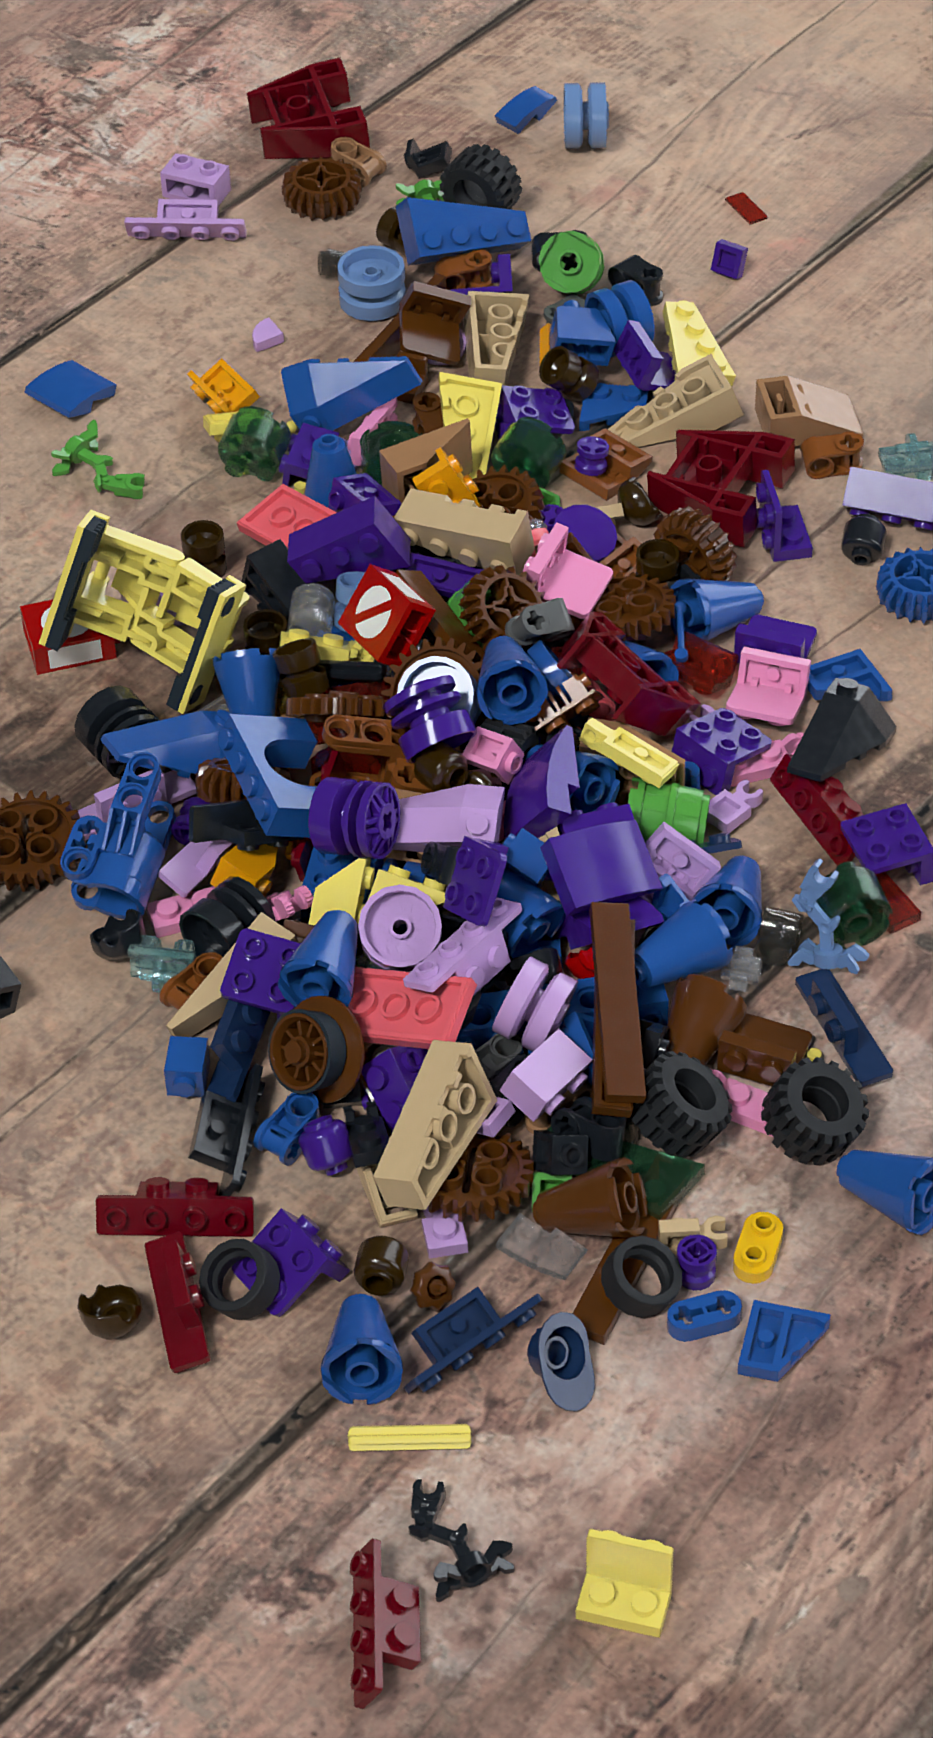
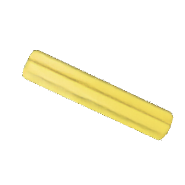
(409, 1437)

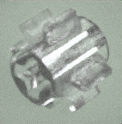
(742, 969)

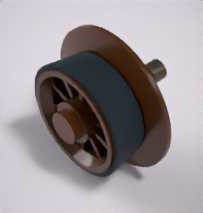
(317, 1049)

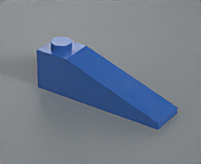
(344, 390)
(177, 741)

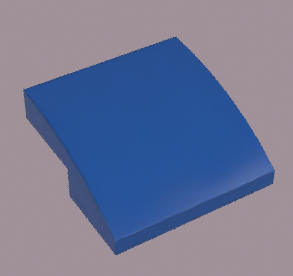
(70, 388)

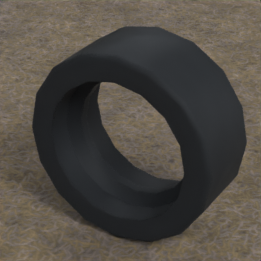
(662, 1262)
(216, 1267)

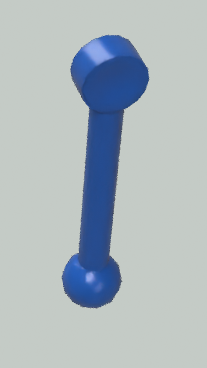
(681, 653)

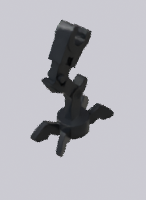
(471, 1566)

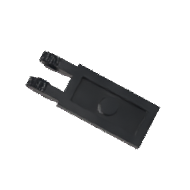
(366, 1135)

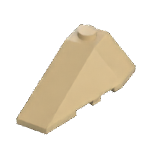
(694, 401)
(206, 1002)

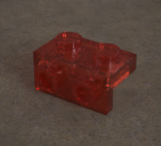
(707, 667)

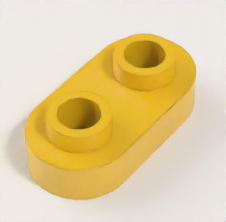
(759, 1244)

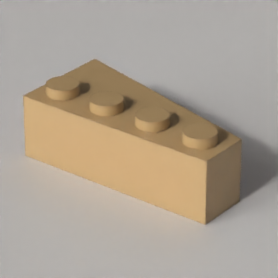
(435, 1125)

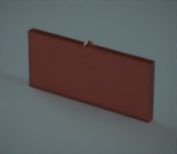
(746, 208)

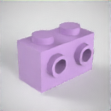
(195, 179)
(546, 1075)

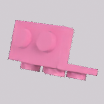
(567, 573)
(769, 686)

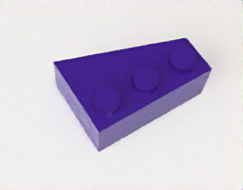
(349, 543)

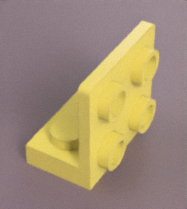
(626, 1583)

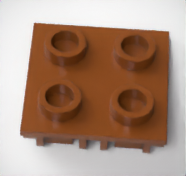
(583, 703)

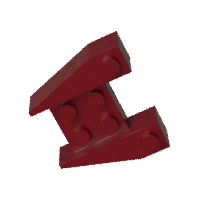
(302, 113)
(713, 470)
(643, 695)

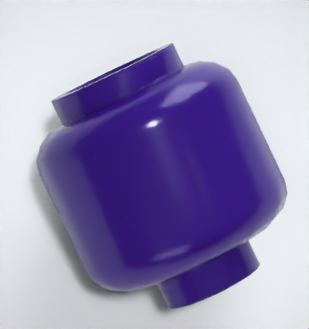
(326, 1145)

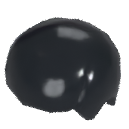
(116, 936)

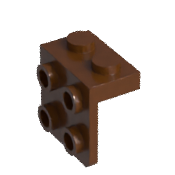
(431, 322)
(761, 1049)

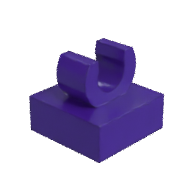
(729, 259)

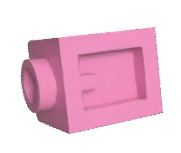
(494, 754)

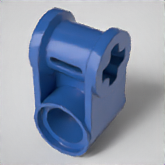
(282, 1129)

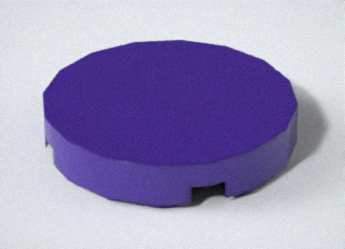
(591, 528)

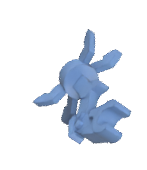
(827, 953)

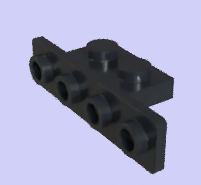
(231, 822)
(224, 1131)

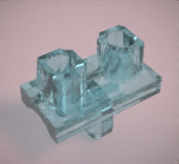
(908, 458)
(159, 964)

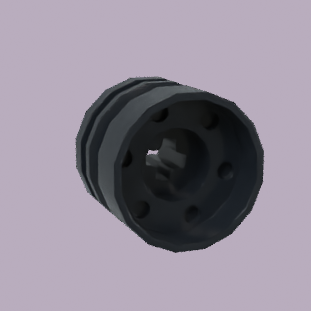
(108, 712)
(221, 916)

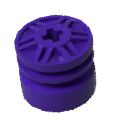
(427, 712)
(354, 817)

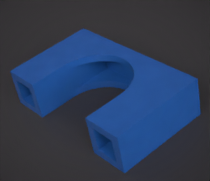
(253, 747)

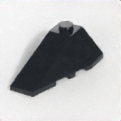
(841, 729)

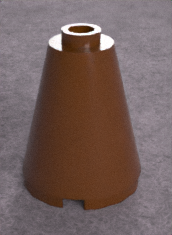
(700, 1015)
(595, 1203)

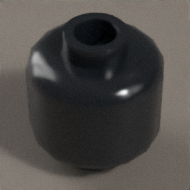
(863, 539)

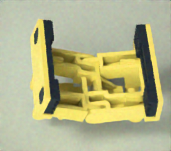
(141, 574)

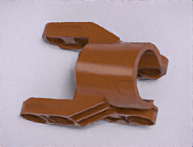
(393, 765)

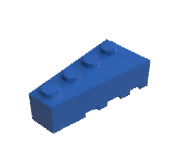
(449, 229)

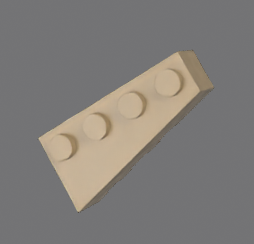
(493, 333)
(466, 531)

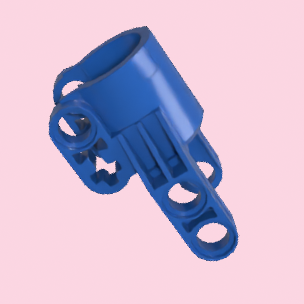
(126, 850)

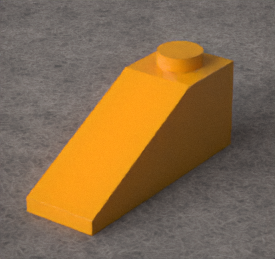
(249, 865)

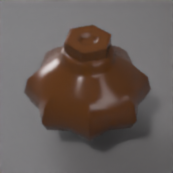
(433, 1286)

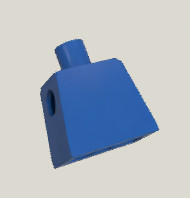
(582, 332)

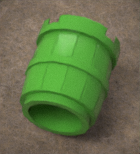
(589, 260)
(674, 804)

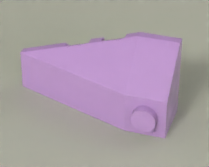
(449, 816)

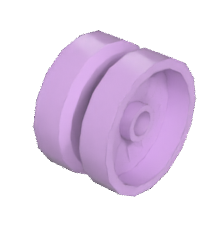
(388, 910)
(530, 1003)

